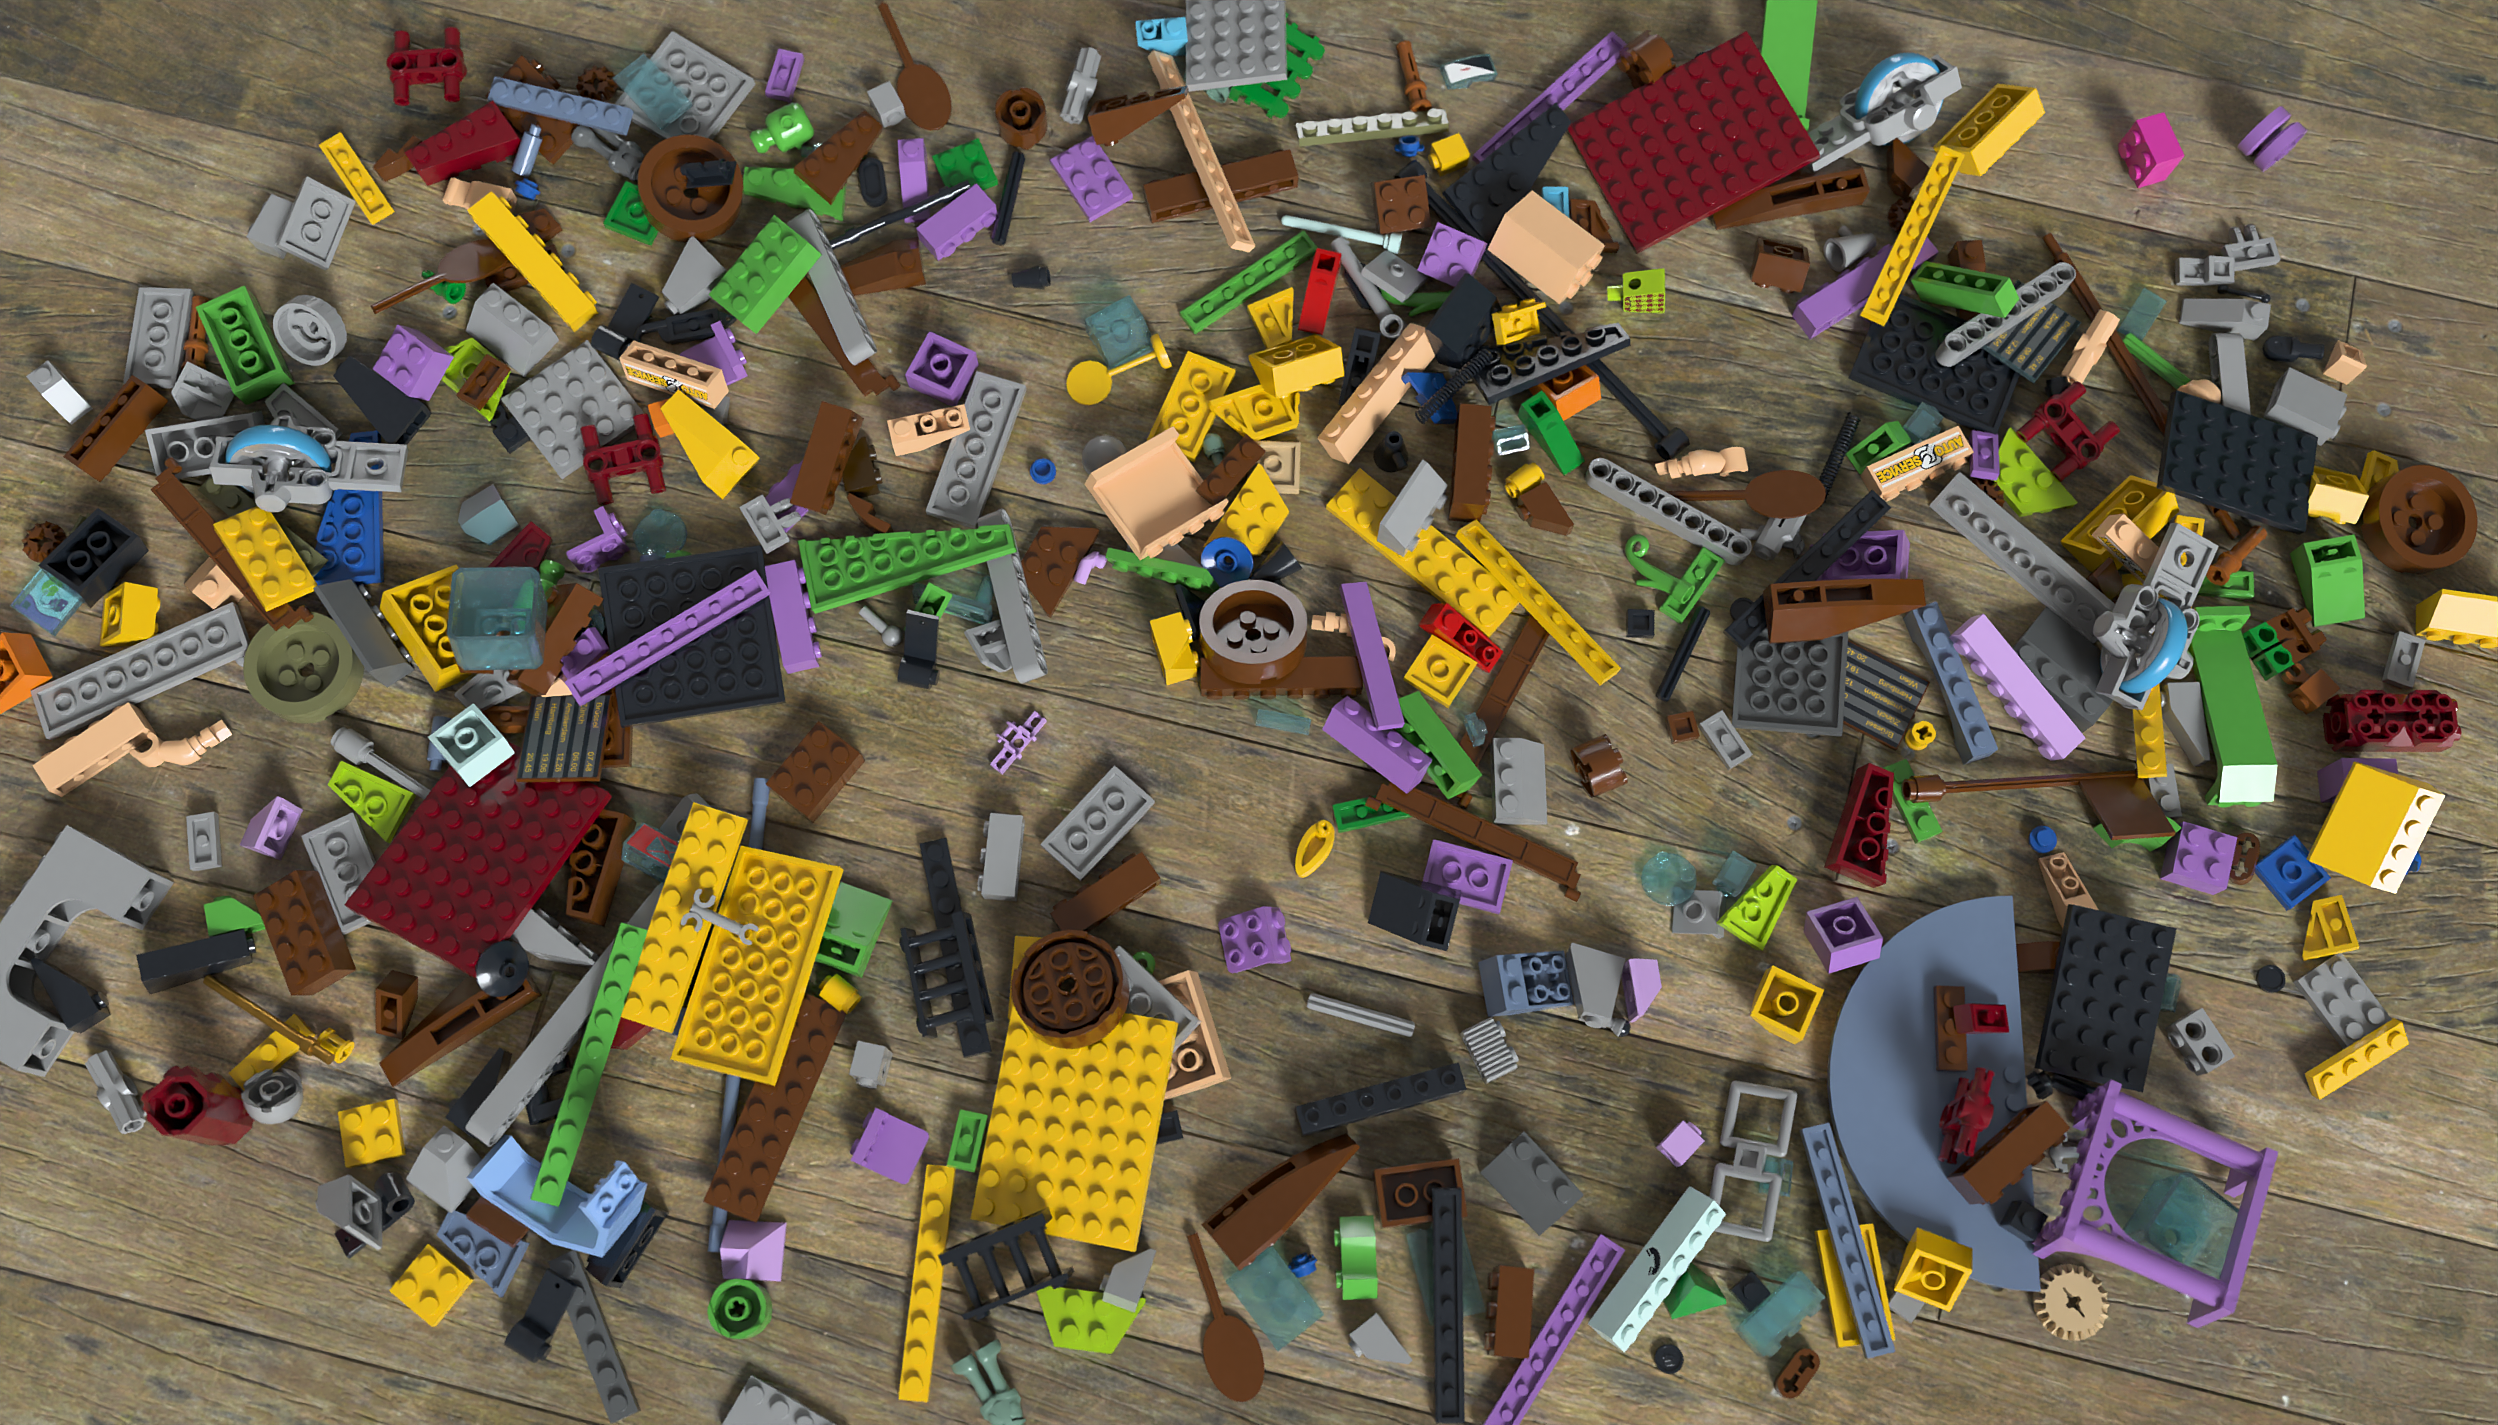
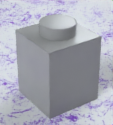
(886, 104)

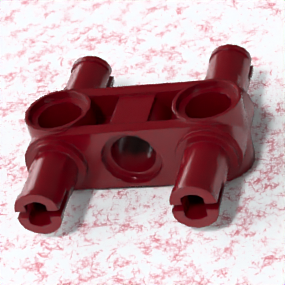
(426, 66)
(2068, 431)
(623, 459)
(1966, 1116)

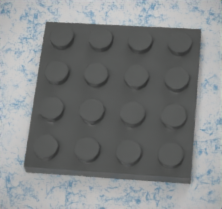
(1791, 686)

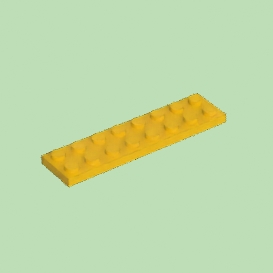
(1435, 561)
(674, 949)

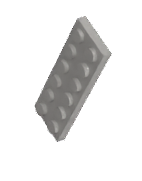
(977, 453)

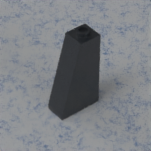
(384, 405)
(194, 960)

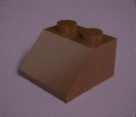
(1779, 265)

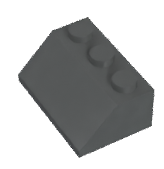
(1531, 1183)

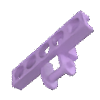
(1009, 746)

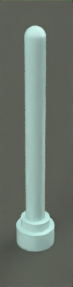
(1389, 241)

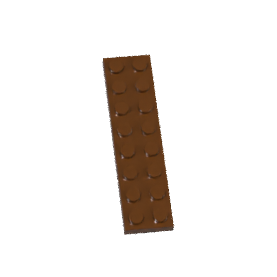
(774, 1115)

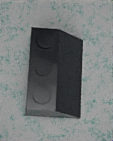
(1462, 323)
(627, 1250)

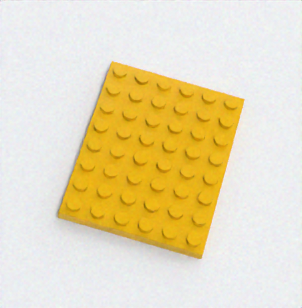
(1076, 1131)

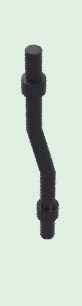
(945, 195)

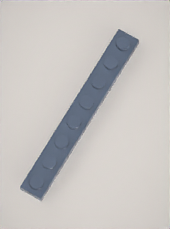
(1847, 1241)

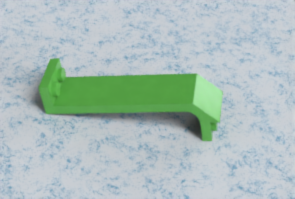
(1788, 48)
(2232, 709)

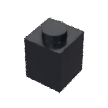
(2023, 1220)

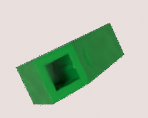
(1550, 432)

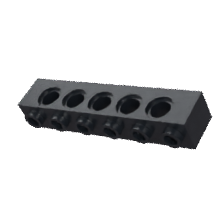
(1380, 1099)

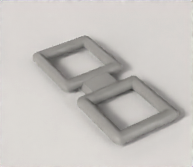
(1752, 1155)

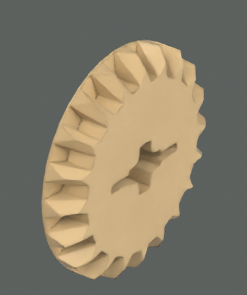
(2052, 1300)

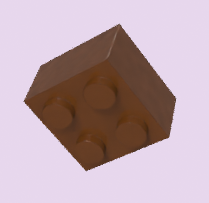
(1400, 204)

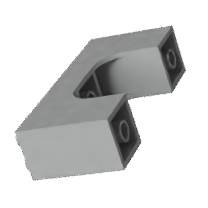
(69, 880)

